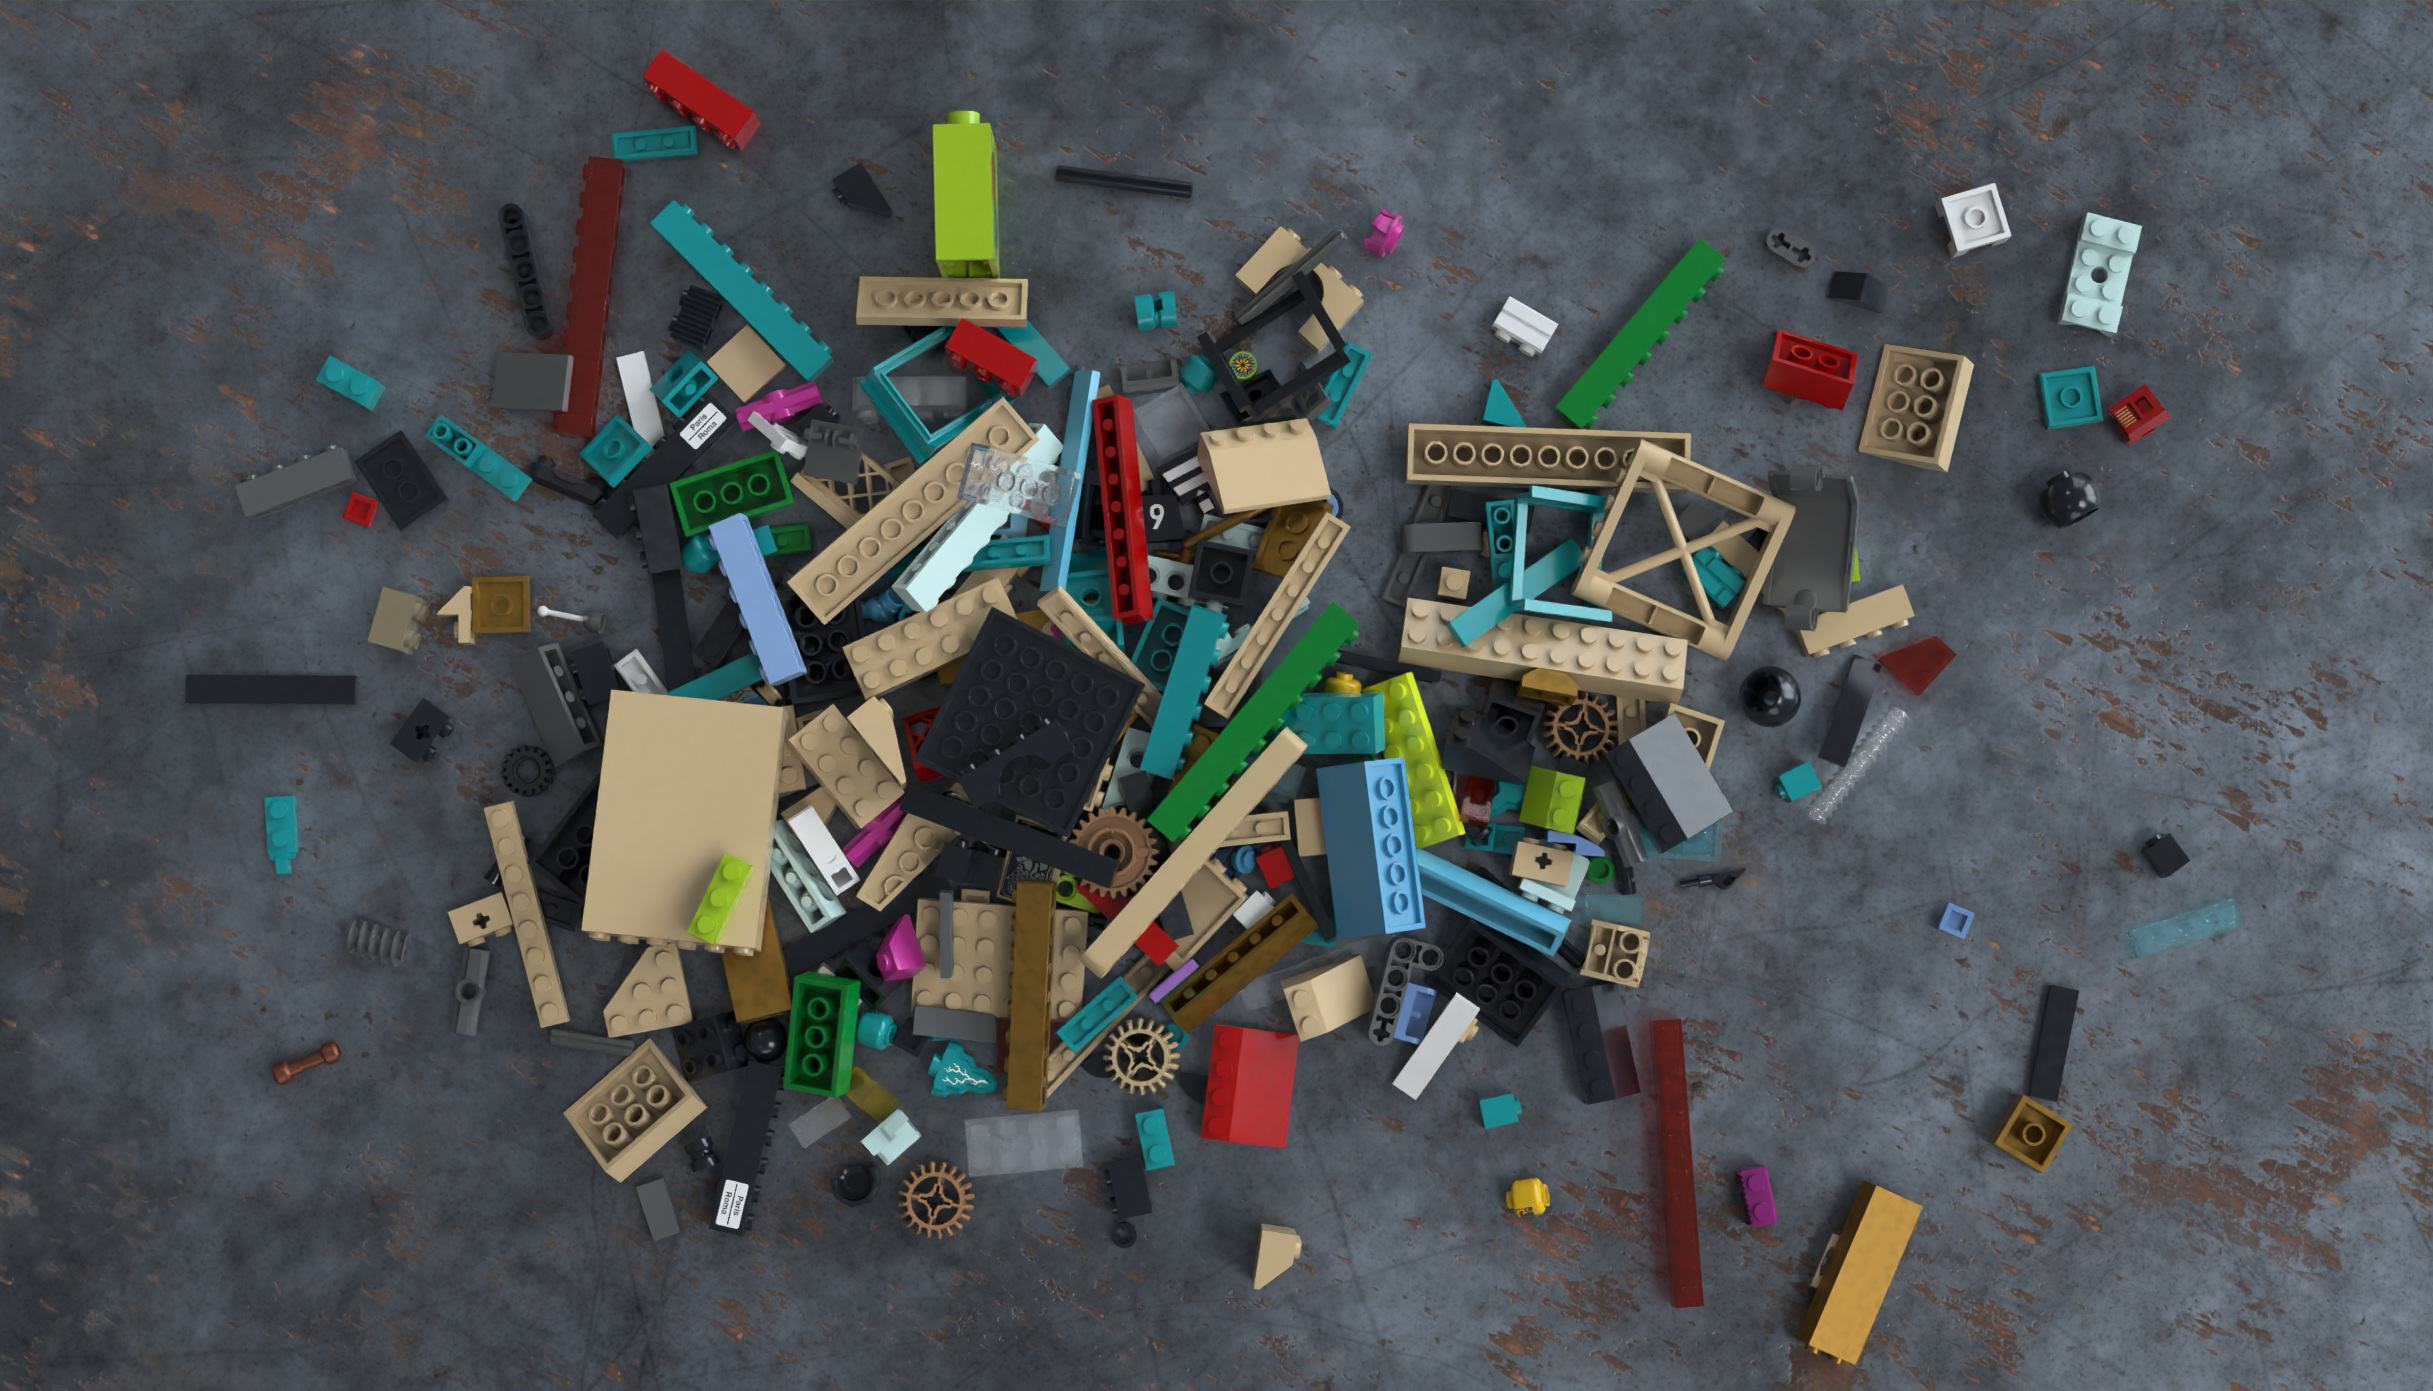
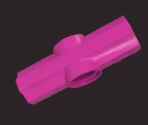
(780, 405)
(875, 834)

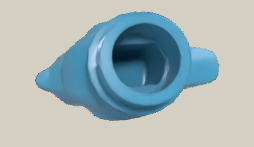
(883, 607)

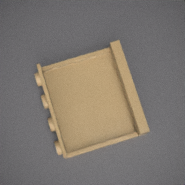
(1209, 901)

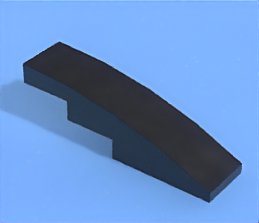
(1849, 711)

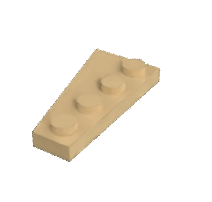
(904, 857)

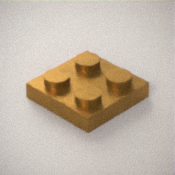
(501, 605)

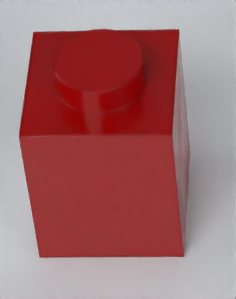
(1275, 866)

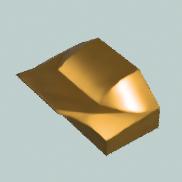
(1548, 686)

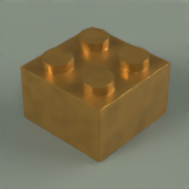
(2030, 1133)

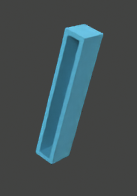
(1491, 903)

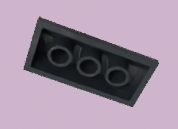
(1600, 1043)

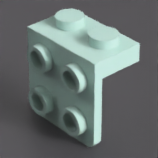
(1558, 897)

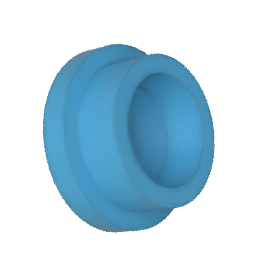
(1244, 859)

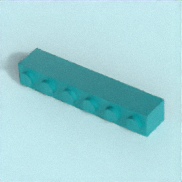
(1183, 692)

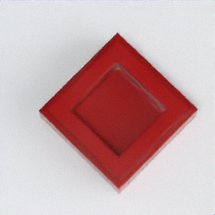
(361, 510)

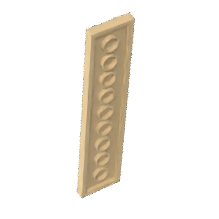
(904, 516)

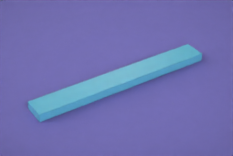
(1072, 458)

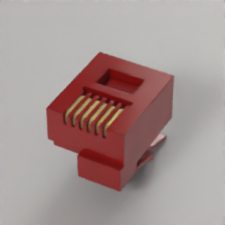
(2138, 414)

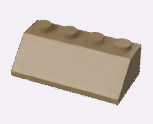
(1274, 1253)

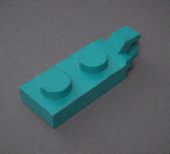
(281, 832)

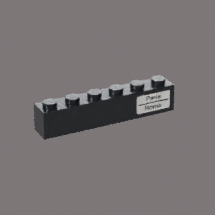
(668, 462)
(747, 1148)

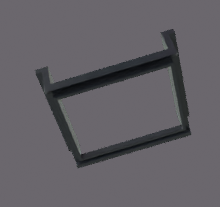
(1296, 385)

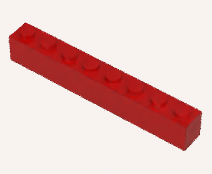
(1122, 510)

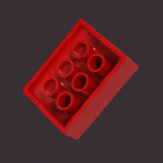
(1249, 1086)

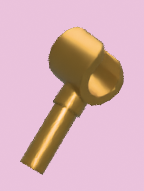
(1185, 556)

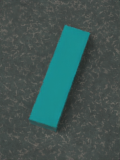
(1050, 365)

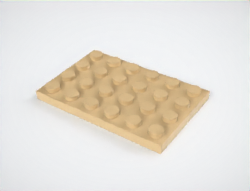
(984, 960)

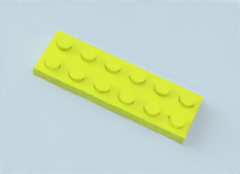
(1411, 737)

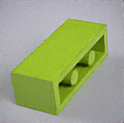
(720, 899)

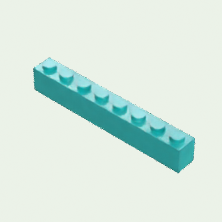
(742, 292)

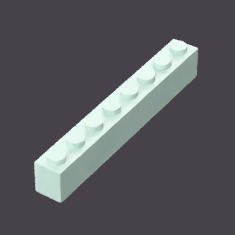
(961, 539)

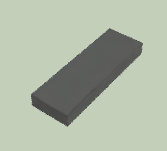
(946, 933)
(954, 1024)

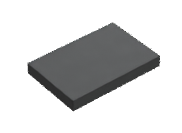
(532, 382)

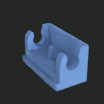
(1415, 1013)

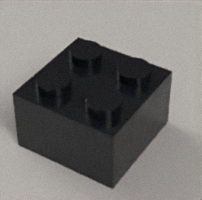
(1221, 574)

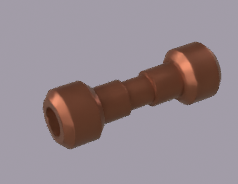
(285, 1072)

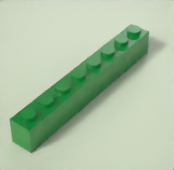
(1639, 335)

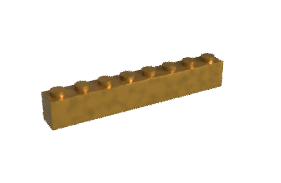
(1030, 995)

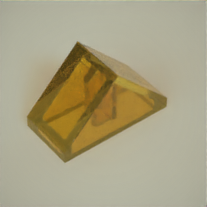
(871, 1095)

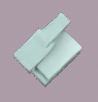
(891, 1137)

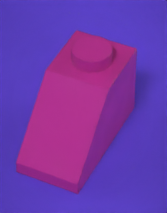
(900, 952)

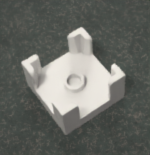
(1974, 219)

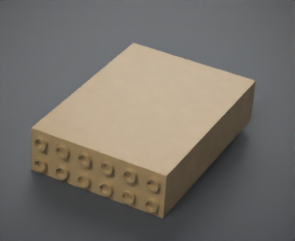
(673, 798)

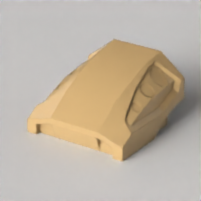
(1616, 953)

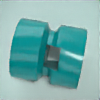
(1146, 314)

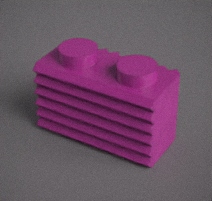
(1757, 1196)

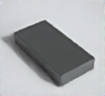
(658, 1209)

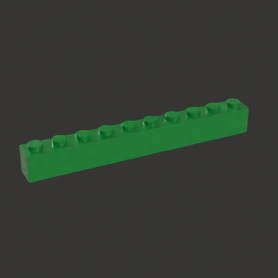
(1253, 722)

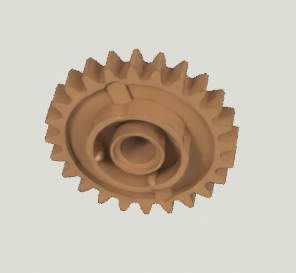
(1129, 837)

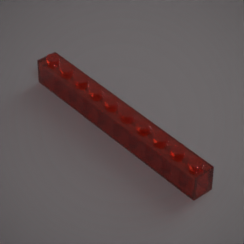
(591, 293)
(1676, 1163)

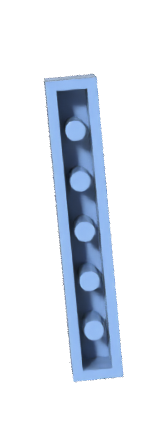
(757, 599)

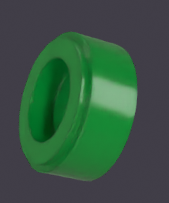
(1600, 870)

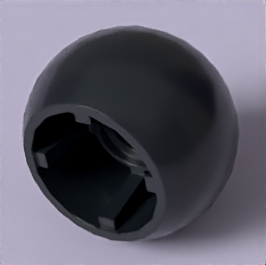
(2070, 499)
(1775, 692)

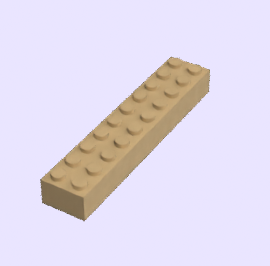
(1529, 456)
(1593, 656)

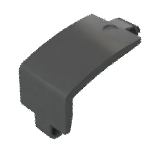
(1819, 547)

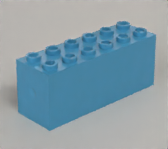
(1371, 848)

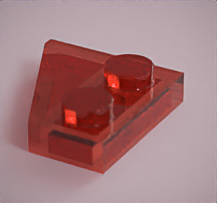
(1918, 663)

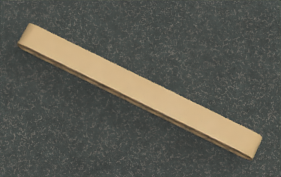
(1193, 853)

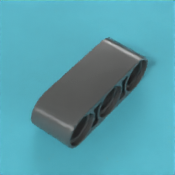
(1441, 538)

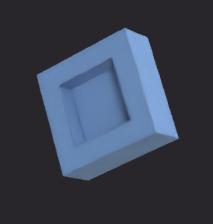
(1955, 921)

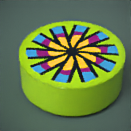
(1243, 365)

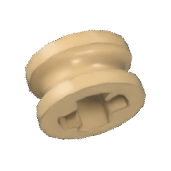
(770, 693)

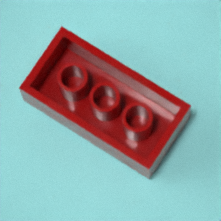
(700, 99)

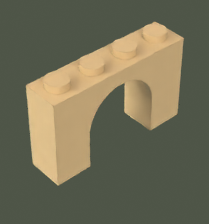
(1275, 258)

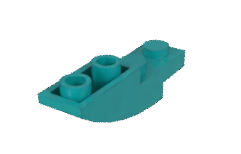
(478, 457)
(1500, 540)

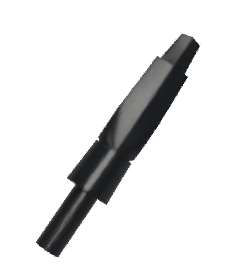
(1709, 879)

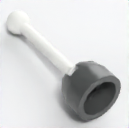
(593, 620)

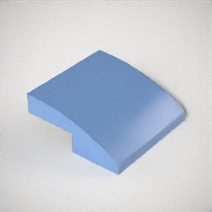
(1579, 846)

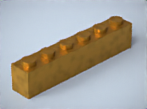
(1239, 963)

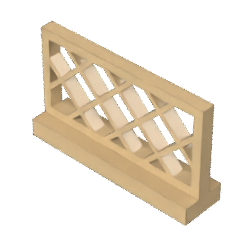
(835, 504)

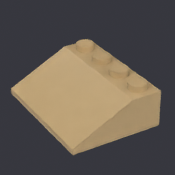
(1916, 407)
(1263, 465)
(876, 728)
(634, 1111)

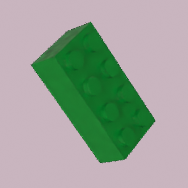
(748, 487)
(822, 1034)

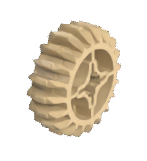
(1130, 1048)

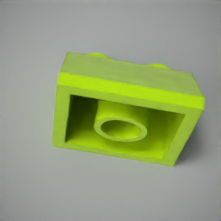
(1552, 799)

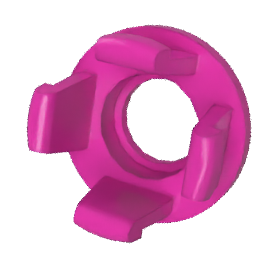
(1388, 233)

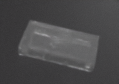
(820, 1121)

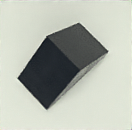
(1858, 290)

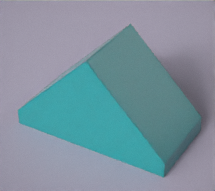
(1499, 409)

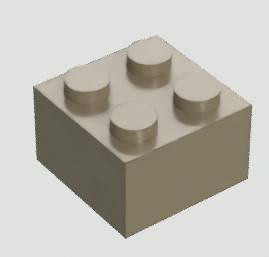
(398, 621)

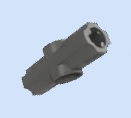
(1620, 823)
(467, 1011)

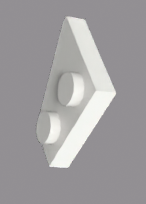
(781, 438)

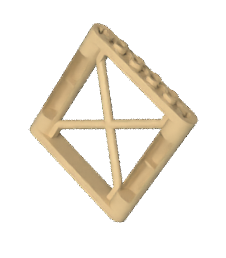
(1658, 464)

